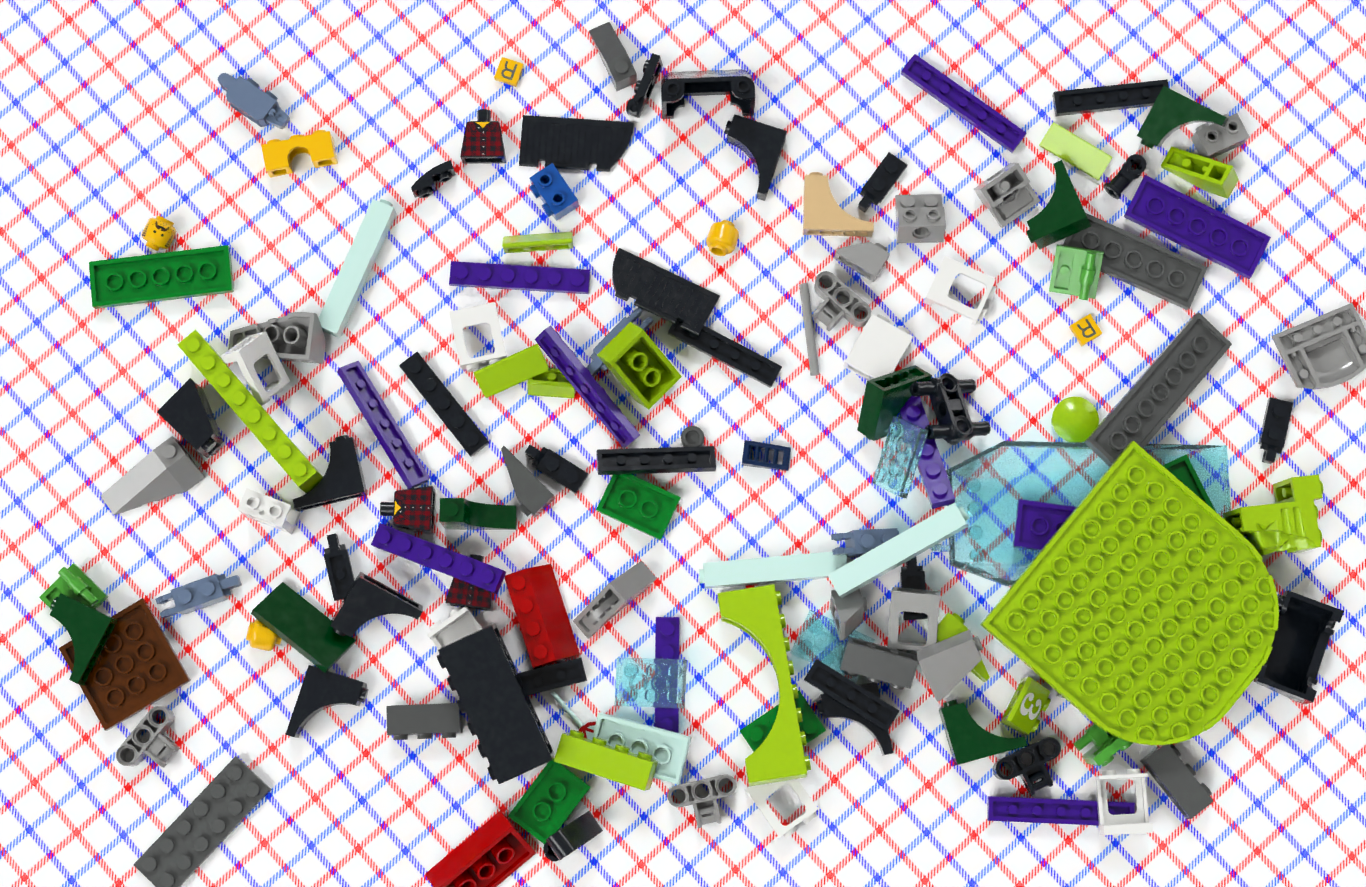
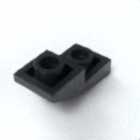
(425, 184)

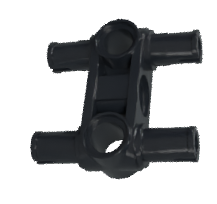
(950, 408)

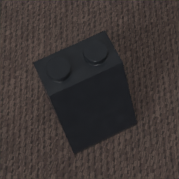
(193, 418)

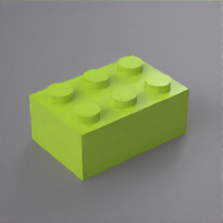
(639, 365)

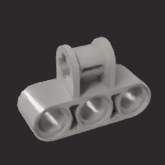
(830, 310)
(158, 747)
(704, 805)

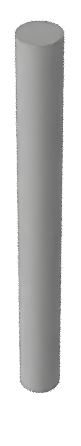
(809, 329)

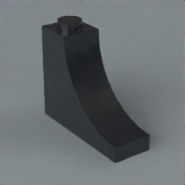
(761, 144)
(342, 478)
(369, 600)
(323, 691)
(832, 709)

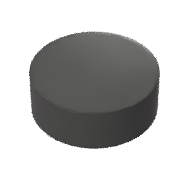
(692, 437)

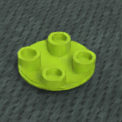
(1074, 419)

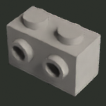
(1215, 140)

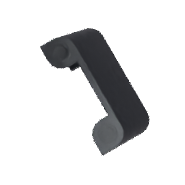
(734, 82)
(1298, 646)

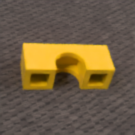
(279, 154)

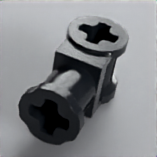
(1125, 176)

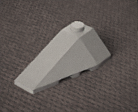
(293, 336)
(158, 475)

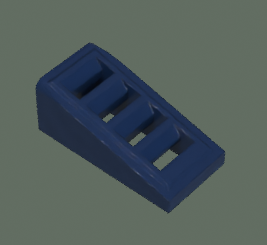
(746, 461)

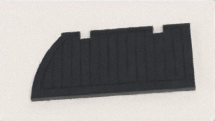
(573, 142)
(662, 292)

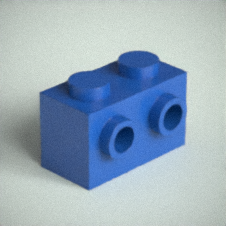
(553, 191)

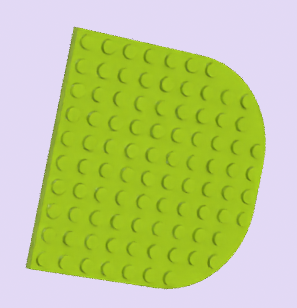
(1143, 607)

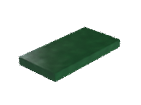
(302, 627)

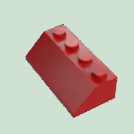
(541, 615)
(483, 857)

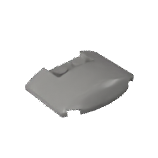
(1324, 349)

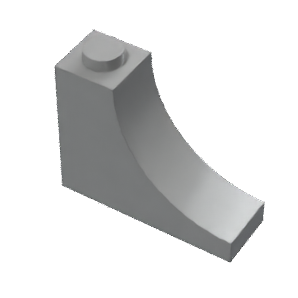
(614, 598)

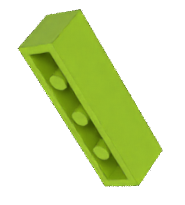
(606, 761)

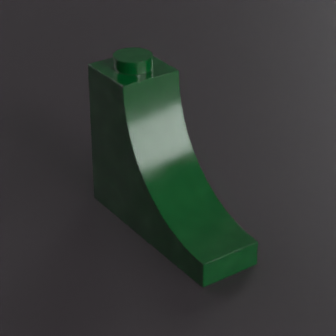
(1171, 113)
(1062, 214)
(885, 398)
(470, 515)
(88, 632)
(968, 739)

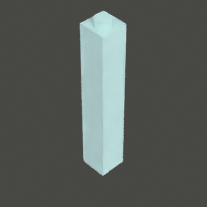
(357, 267)
(899, 550)
(770, 569)

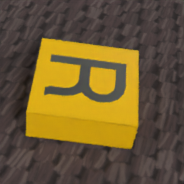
(509, 71)
(1085, 330)

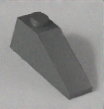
(614, 56)
(528, 489)

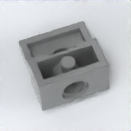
(1000, 185)
(920, 218)

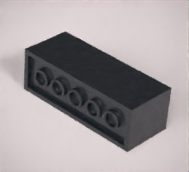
(495, 704)

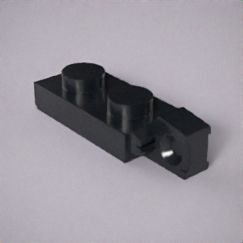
(645, 86)
(881, 181)
(1274, 428)
(557, 468)
(338, 567)
(914, 578)

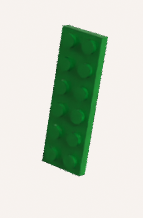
(161, 277)

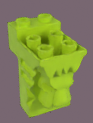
(1286, 524)

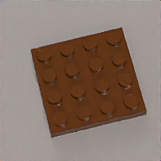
(132, 668)

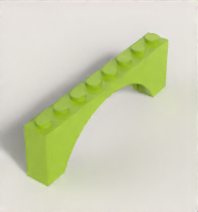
(250, 411)
(782, 752)

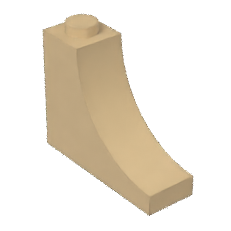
(824, 216)

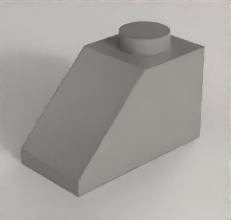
(864, 258)
(847, 612)

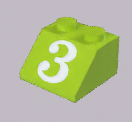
(1026, 706)

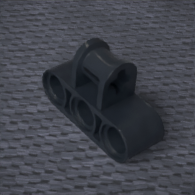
(1033, 772)
(571, 837)

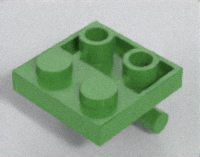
(1076, 271)
(77, 585)
(1105, 746)

